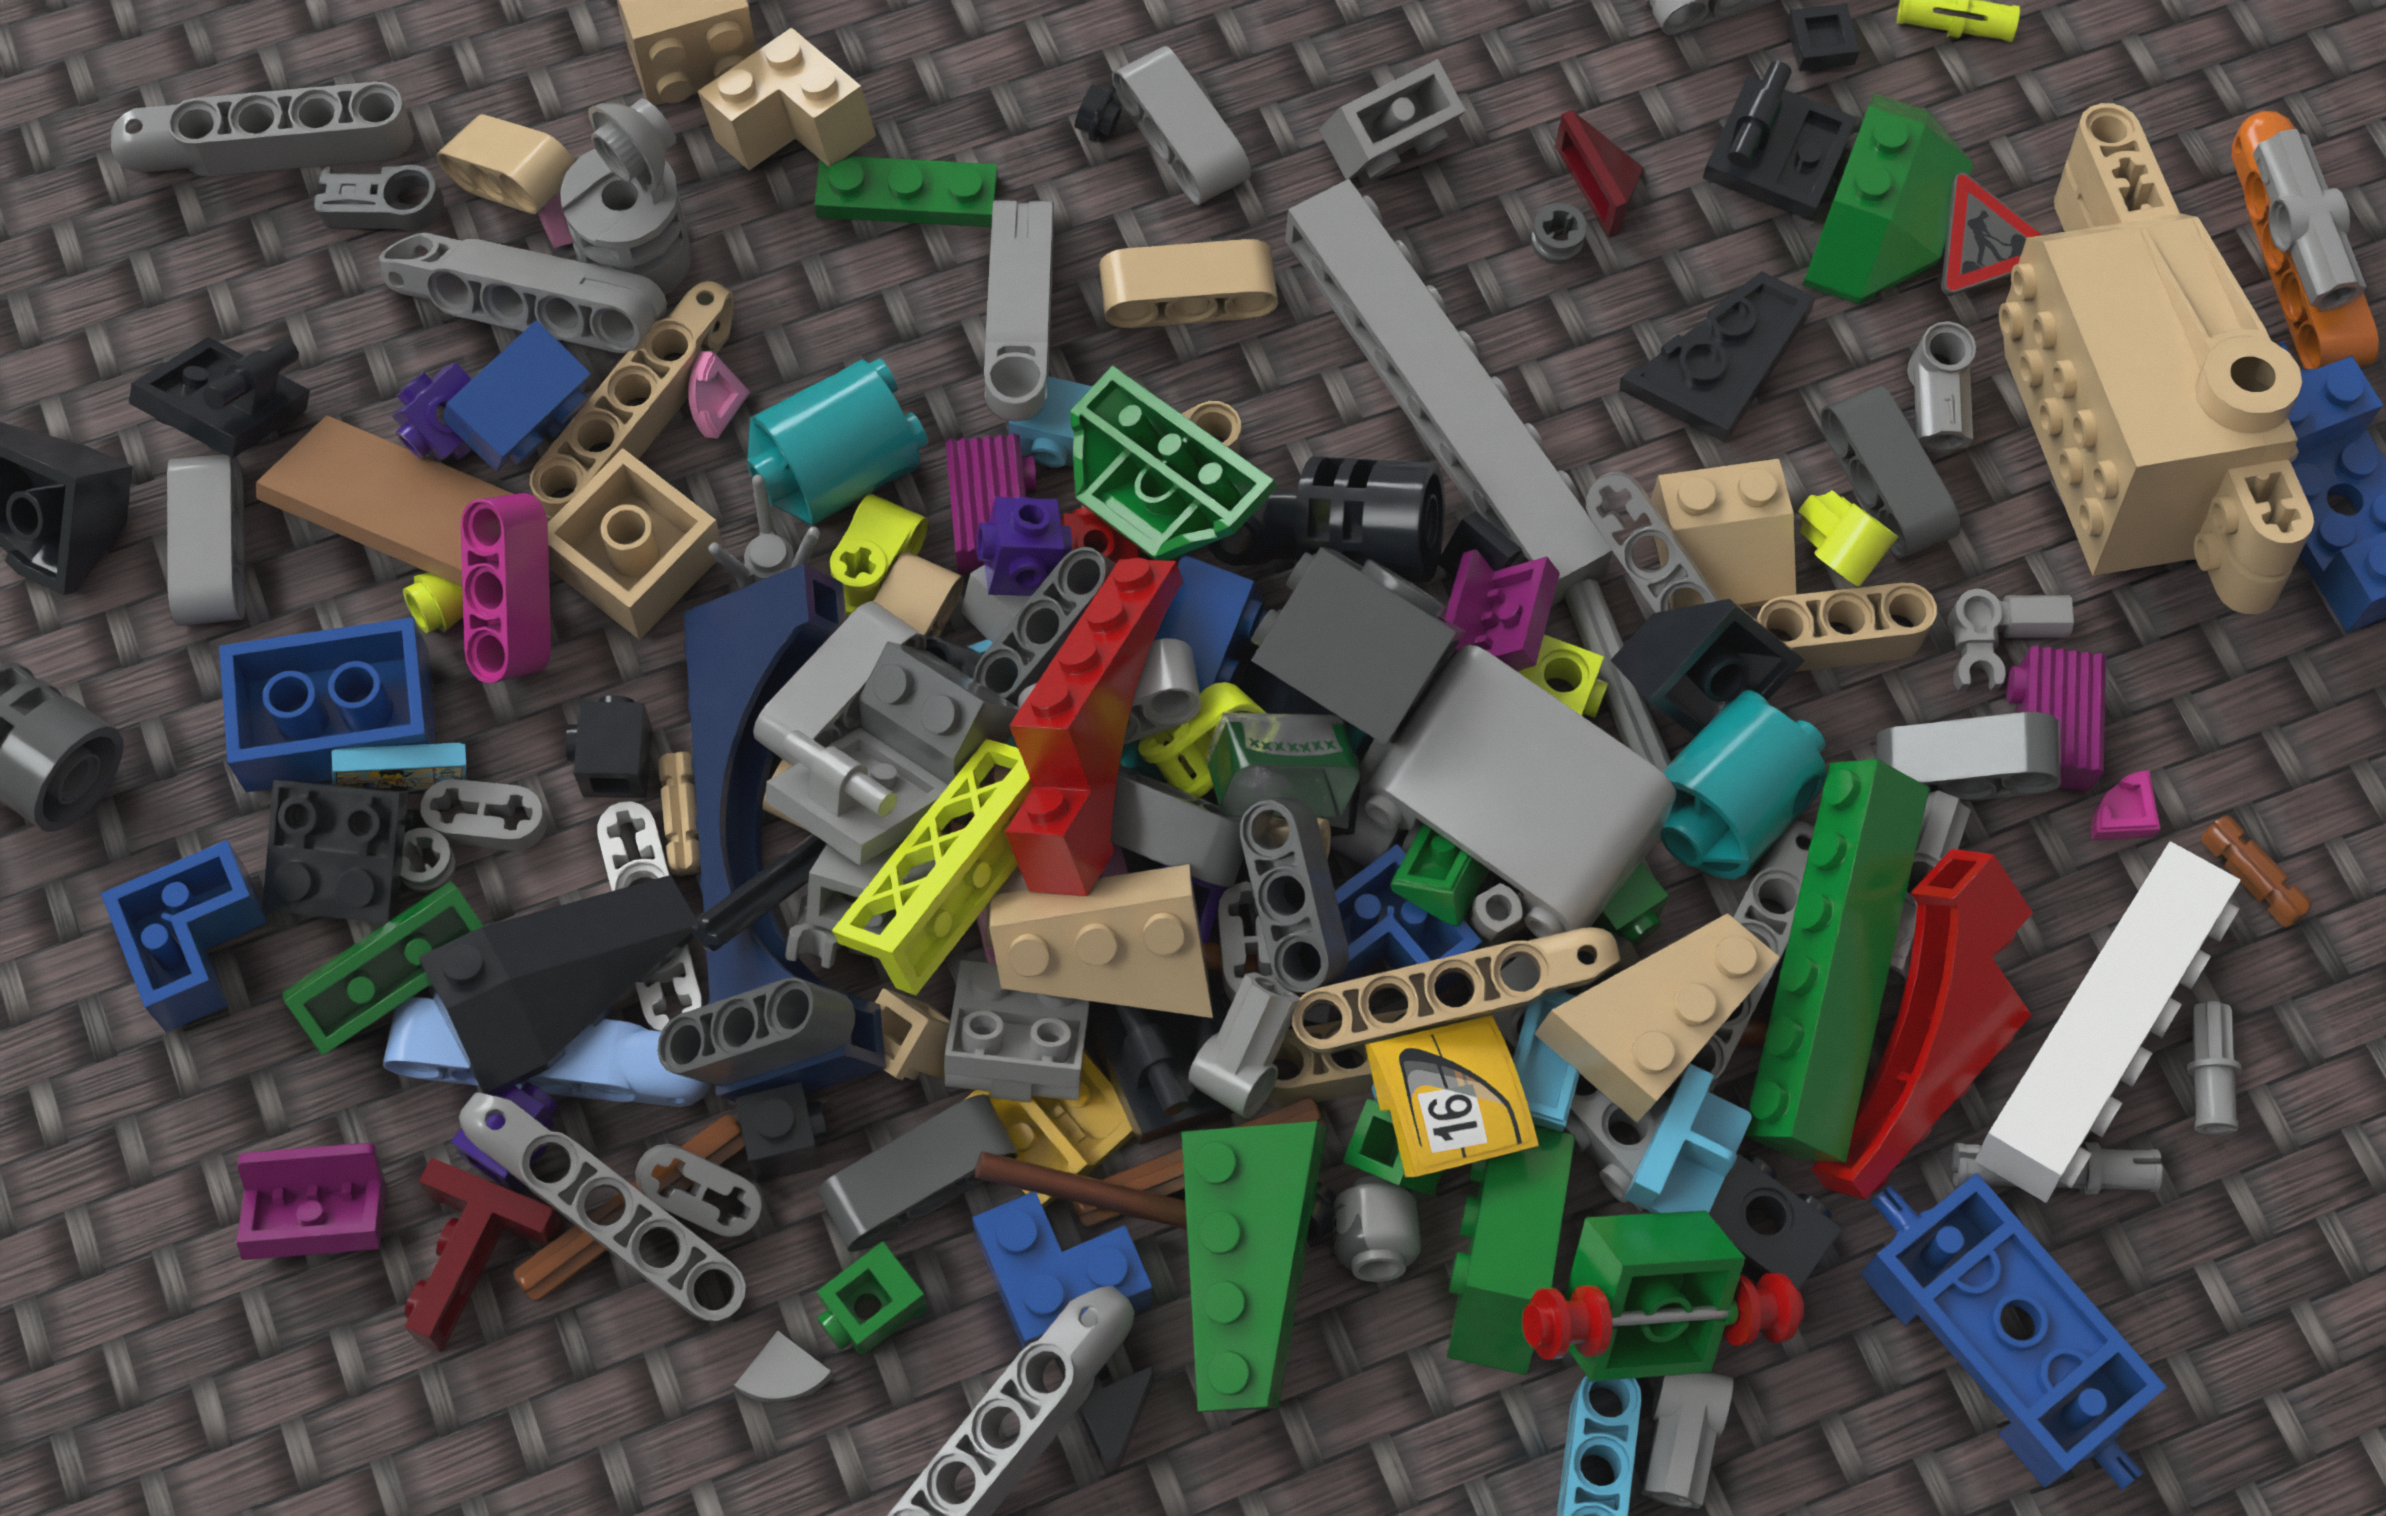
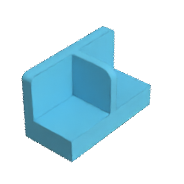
(1689, 1149)

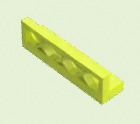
(966, 876)

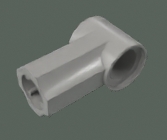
(1943, 390)
(1239, 1059)
(1688, 1418)

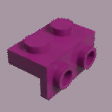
(1504, 607)
(310, 1201)

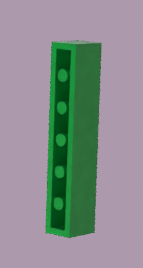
(1837, 961)

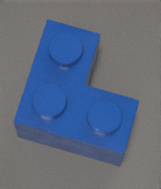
(519, 399)
(1215, 617)
(172, 920)
(1391, 927)
(1041, 1279)

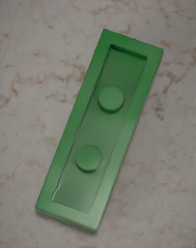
(907, 191)

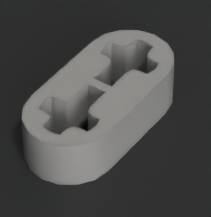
(484, 800)
(1232, 941)
(705, 1175)

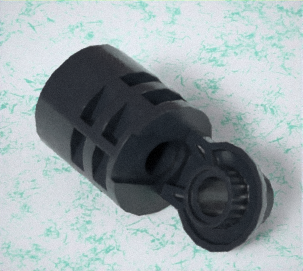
(1351, 506)

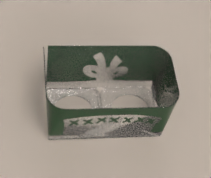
(1278, 756)

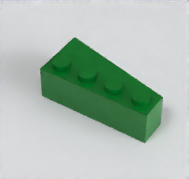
(1246, 1248)

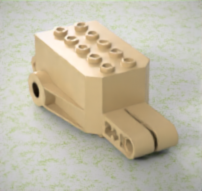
(2154, 379)

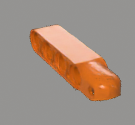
(2317, 335)

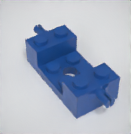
(2342, 458)
(2062, 1387)

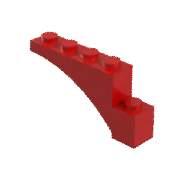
(1077, 727)
(1949, 1021)

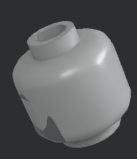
(1376, 1229)

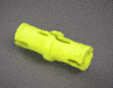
(1997, 19)

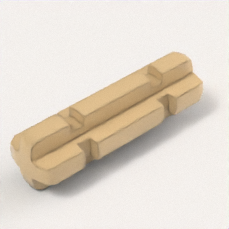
(679, 813)

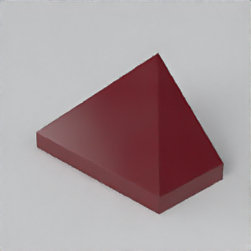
(1599, 169)

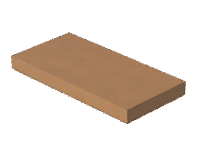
(376, 495)

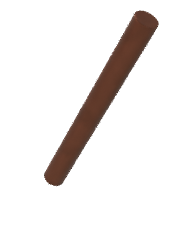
(1081, 1189)

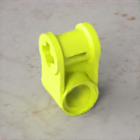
(872, 546)
(1193, 738)

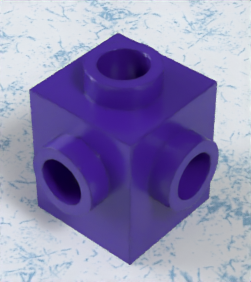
(417, 416)
(1021, 544)

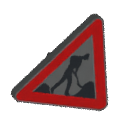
(1981, 238)

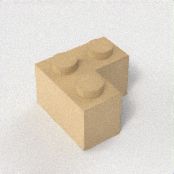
(786, 95)

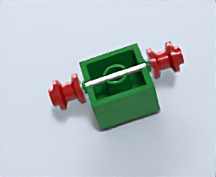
(1657, 1298)

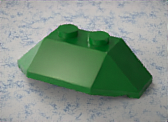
(1889, 204)
(1157, 471)

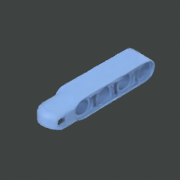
(602, 1063)

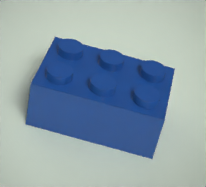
(323, 692)

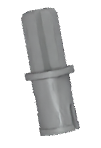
(2214, 1068)

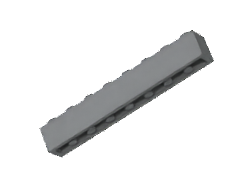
(1442, 383)

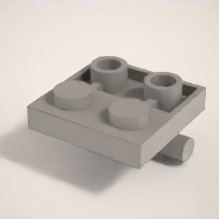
(853, 792)
(1013, 1039)

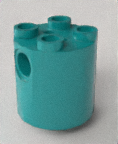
(834, 442)
(1741, 786)

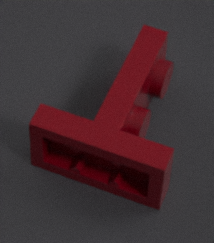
(468, 1244)

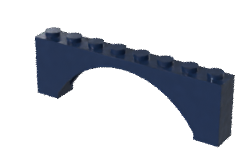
(737, 661)

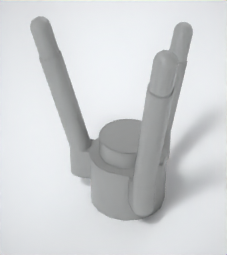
(768, 552)

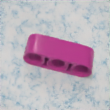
(505, 587)

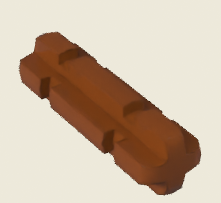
(2256, 871)

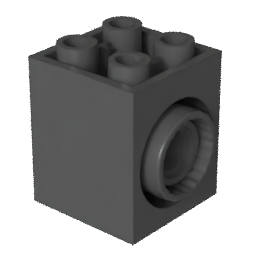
(1357, 641)

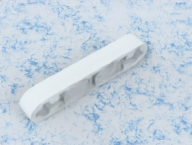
(649, 846)

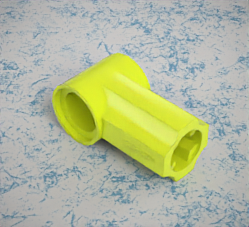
(1845, 535)

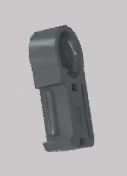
(372, 202)

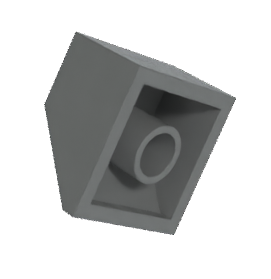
(931, 711)

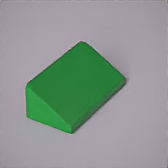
(1438, 877)

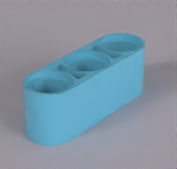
(1601, 1436)

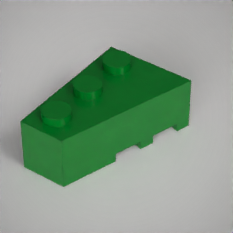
(1509, 1250)

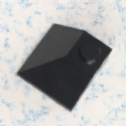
(1702, 659)

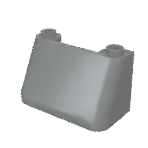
(1522, 790)

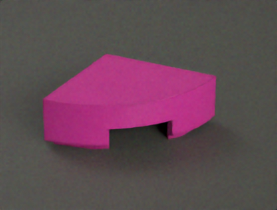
(2127, 810)

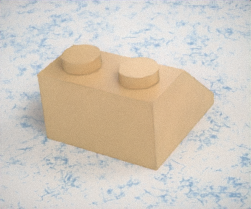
(1733, 528)

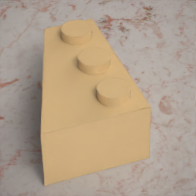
(1120, 945)
(1658, 1014)

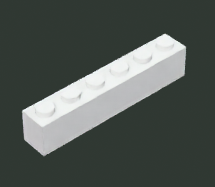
(2106, 1023)

